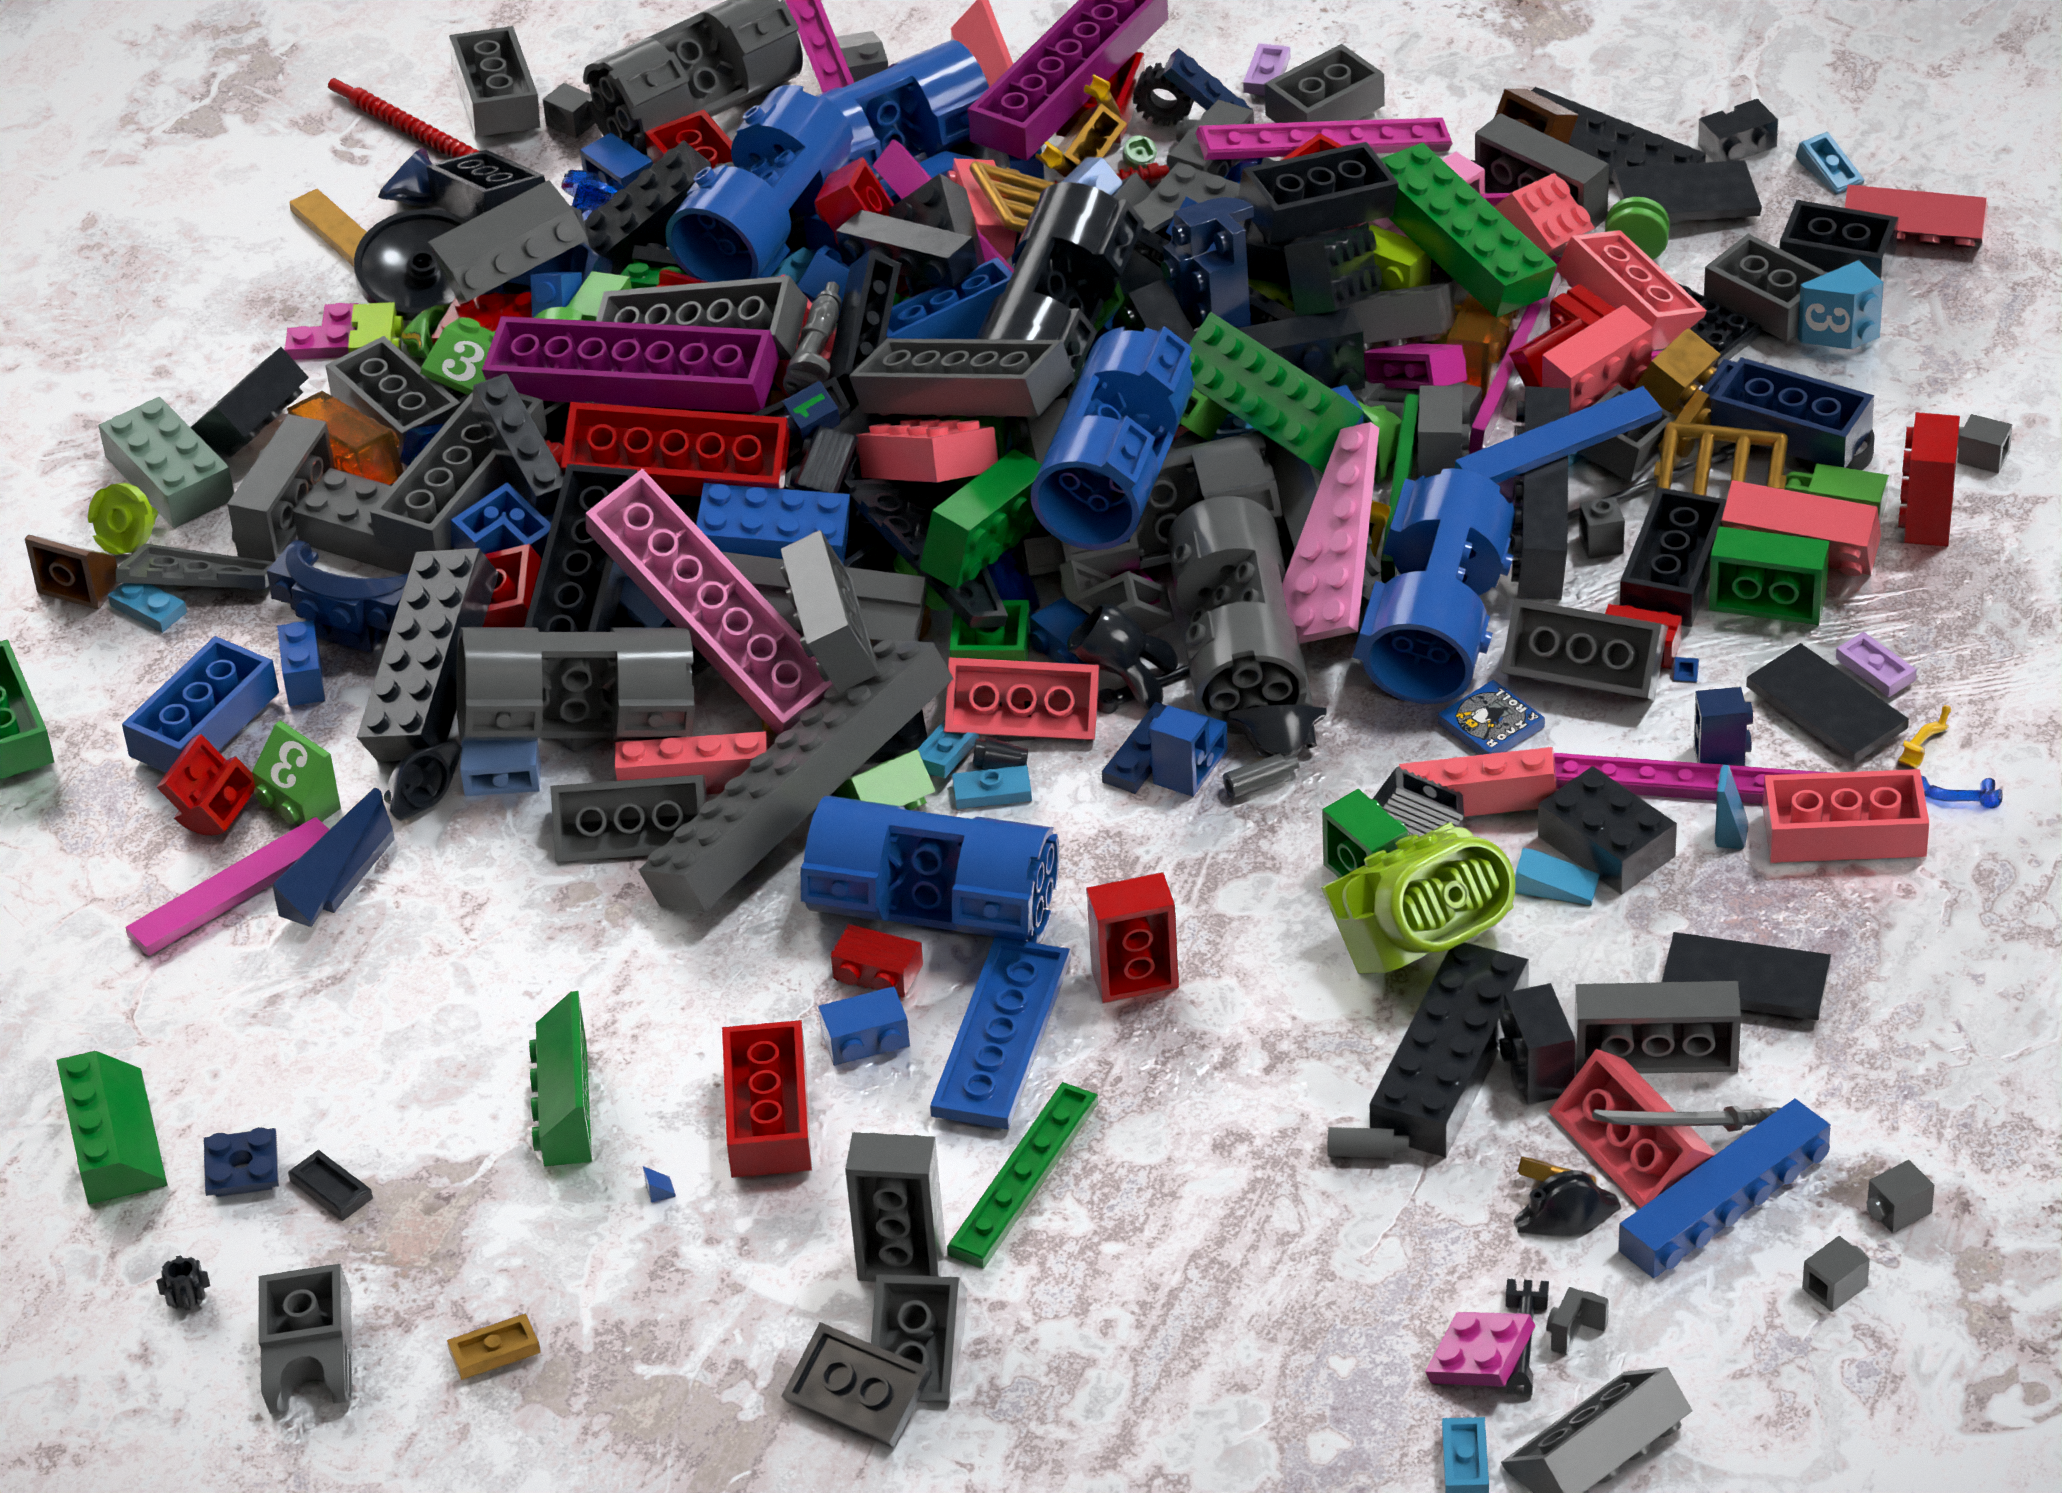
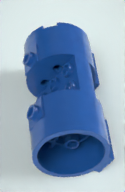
(913, 102)
(739, 214)
(1113, 438)
(1429, 621)
(930, 869)

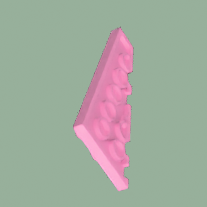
(1329, 559)

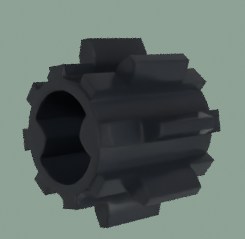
(183, 1282)

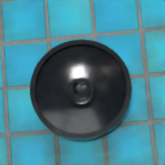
(399, 265)

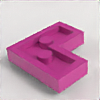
(322, 341)

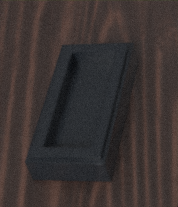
(330, 1185)

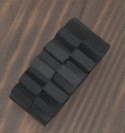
(1157, 107)

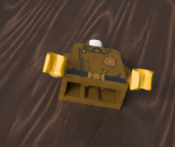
(1090, 134)

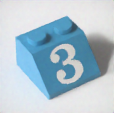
(1841, 308)

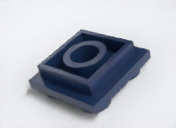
(227, 1151)

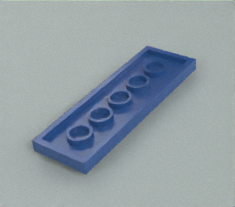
(1000, 1033)

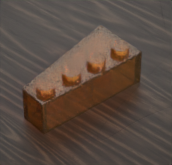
(1481, 340)
(357, 441)

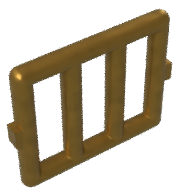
(995, 191)
(1707, 435)

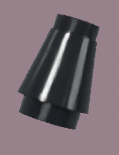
(997, 754)

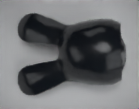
(1116, 643)

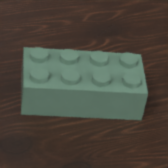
(166, 461)

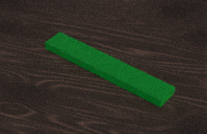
(1402, 470)
(1022, 1175)

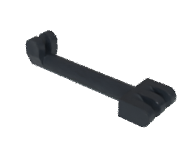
(1526, 1302)

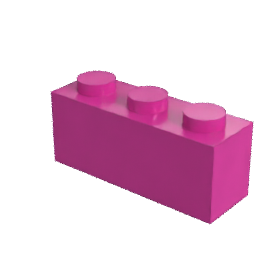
(1415, 365)

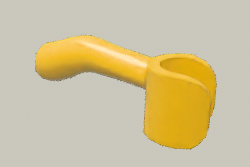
(1378, 516)
(1913, 752)

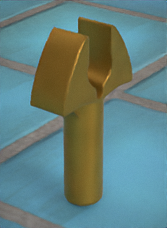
(1539, 1169)

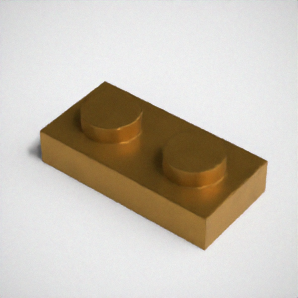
(1696, 412)
(493, 1346)

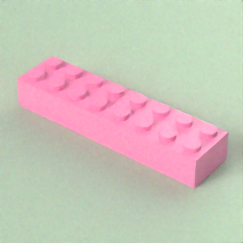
(709, 597)

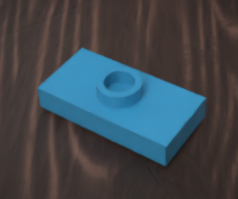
(992, 787)

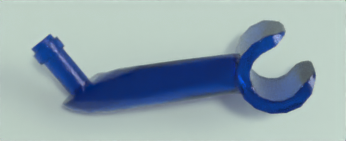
(1986, 795)

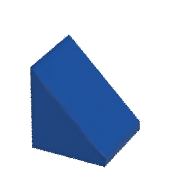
(1686, 669)
(658, 1185)

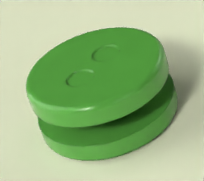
(1642, 222)

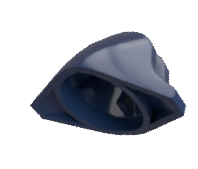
(410, 182)

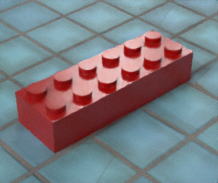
(679, 446)

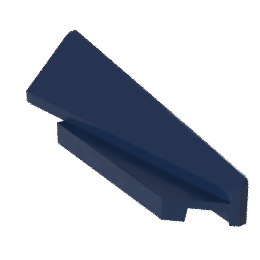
(335, 862)

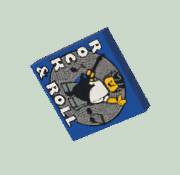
(1491, 719)

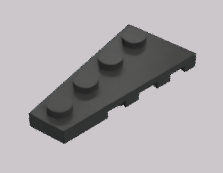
(192, 568)

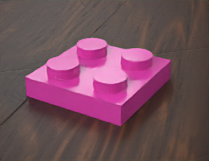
(1480, 1348)

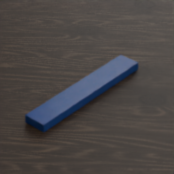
(1563, 436)

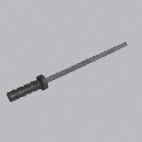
(1731, 1118)

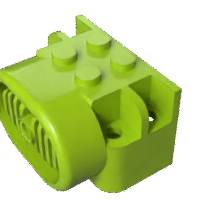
(1421, 898)

